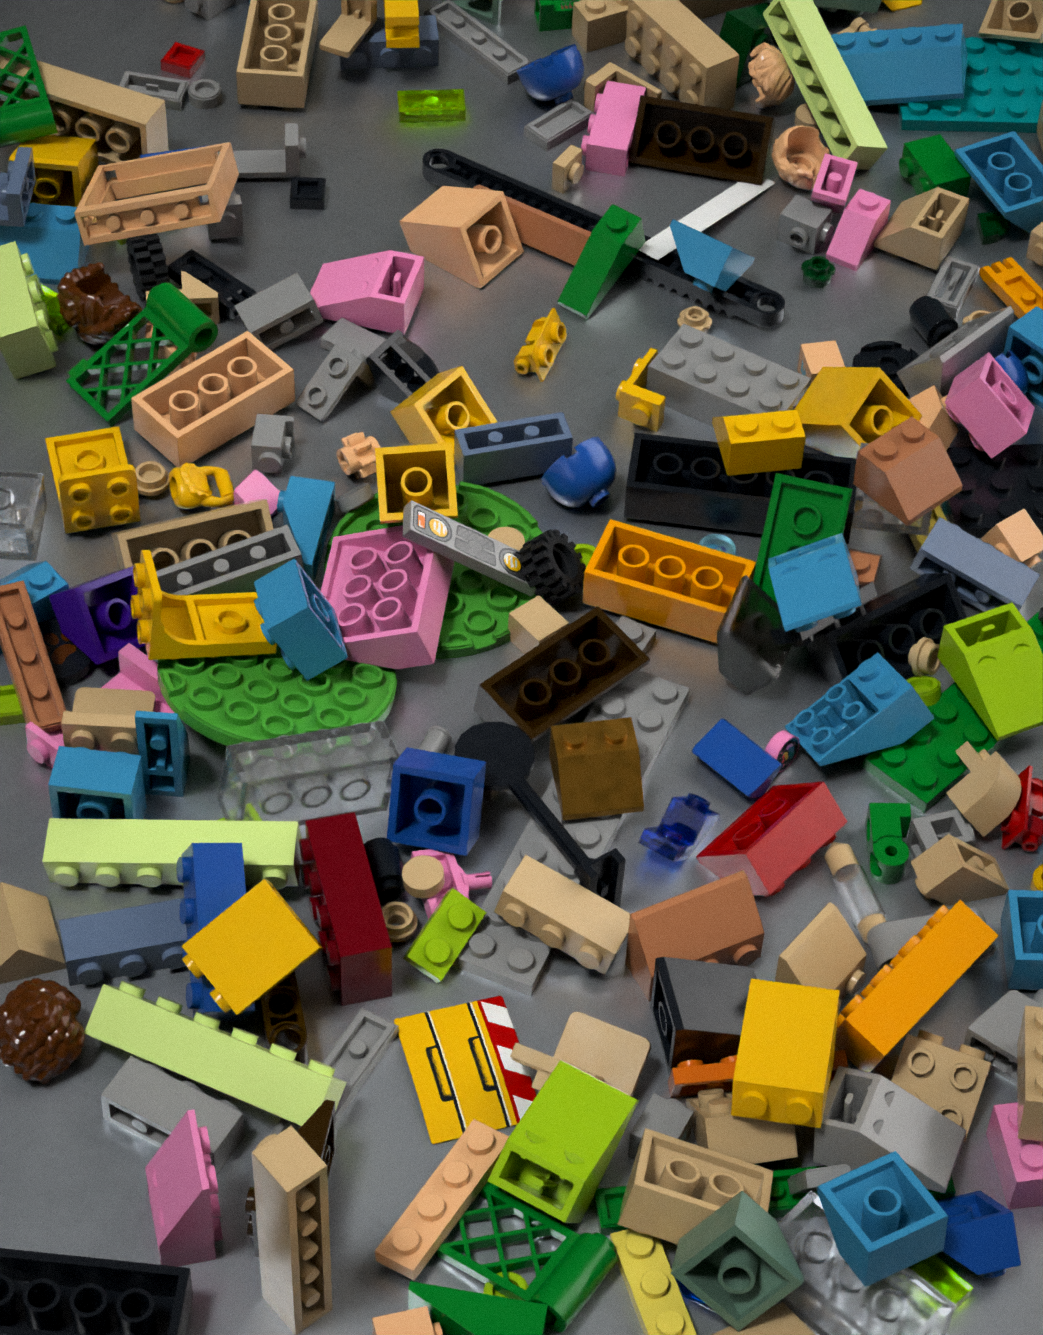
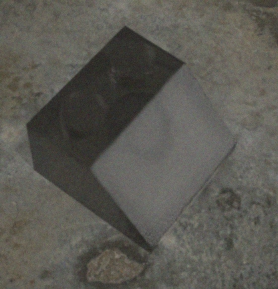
(745, 642)

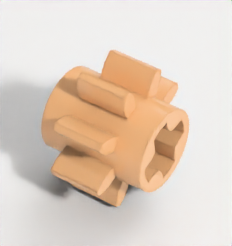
(358, 455)

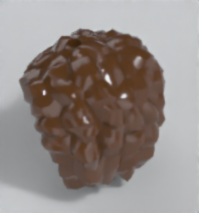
(94, 304)
(40, 1030)

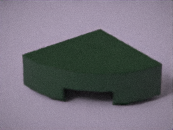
(992, 227)

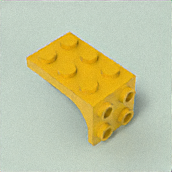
(93, 480)
(194, 624)

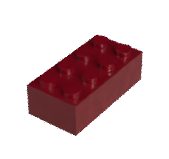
(346, 909)

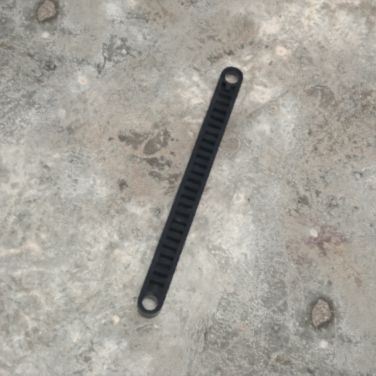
(739, 300)

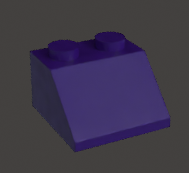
(99, 615)

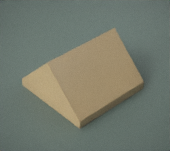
(1014, 20)
(27, 935)

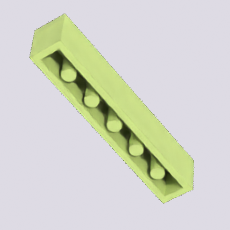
(825, 81)
(148, 850)
(211, 1055)

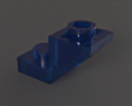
(681, 828)

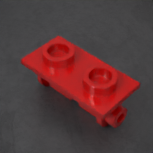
(1021, 824)

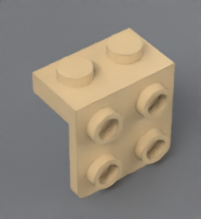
(105, 719)
(601, 1050)
(942, 1076)

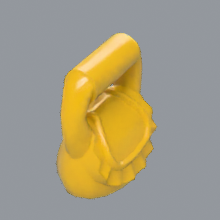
(191, 490)

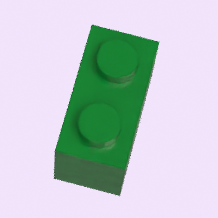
(932, 164)

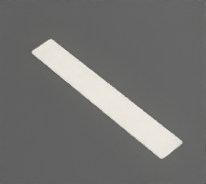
(706, 215)

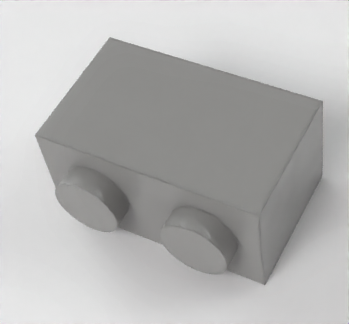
(280, 312)

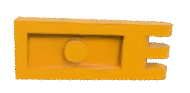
(1013, 286)

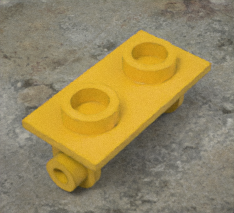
(541, 346)

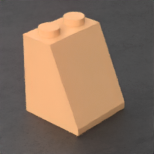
(464, 233)

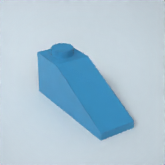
(308, 512)
(163, 752)

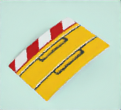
(465, 1067)

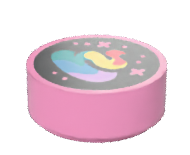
(784, 748)

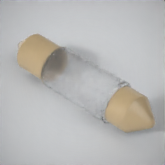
(854, 888)

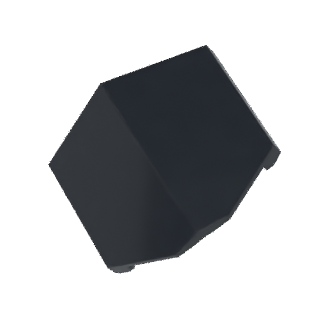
(400, 367)

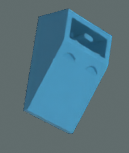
(815, 583)
(861, 714)

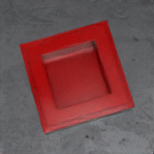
(182, 60)

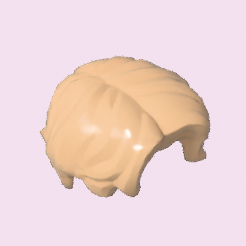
(770, 75)
(799, 156)

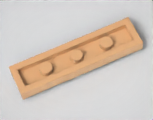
(441, 1201)

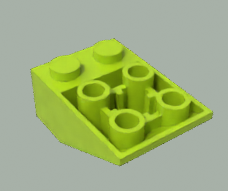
(997, 668)
(564, 1143)

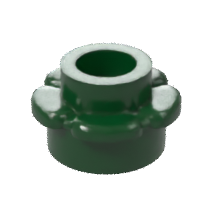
(817, 272)

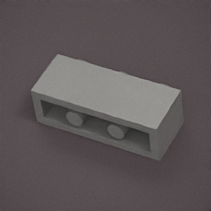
(153, 1103)

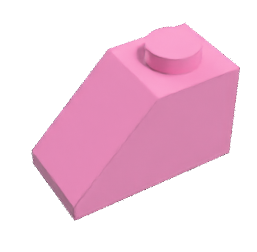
(834, 182)
(858, 229)

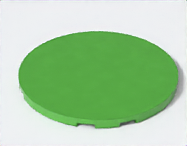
(475, 604)
(263, 698)

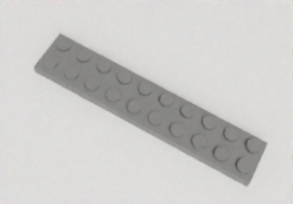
(511, 953)

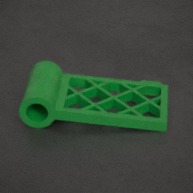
(21, 118)
(172, 317)
(568, 1273)

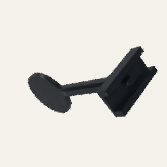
(508, 765)

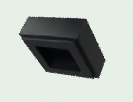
(307, 193)

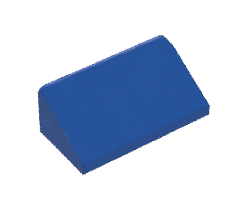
(738, 759)

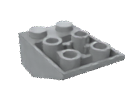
(874, 1116)

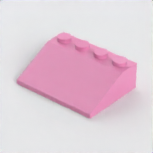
(387, 597)

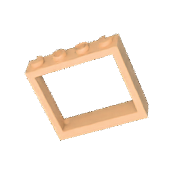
(107, 220)

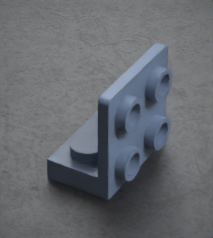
(17, 188)

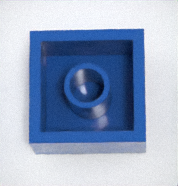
(436, 801)

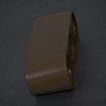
(285, 1029)

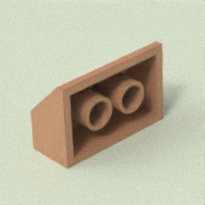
(703, 924)

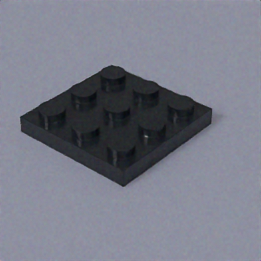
(996, 487)

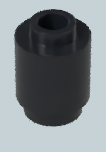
(931, 319)
(385, 868)

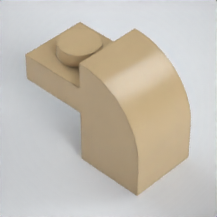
(987, 791)

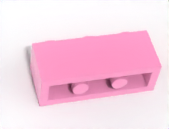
(612, 128)

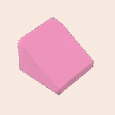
(256, 487)

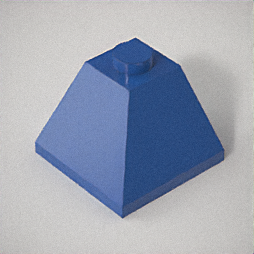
(980, 1234)

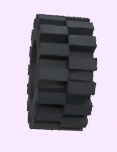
(147, 263)
(553, 566)

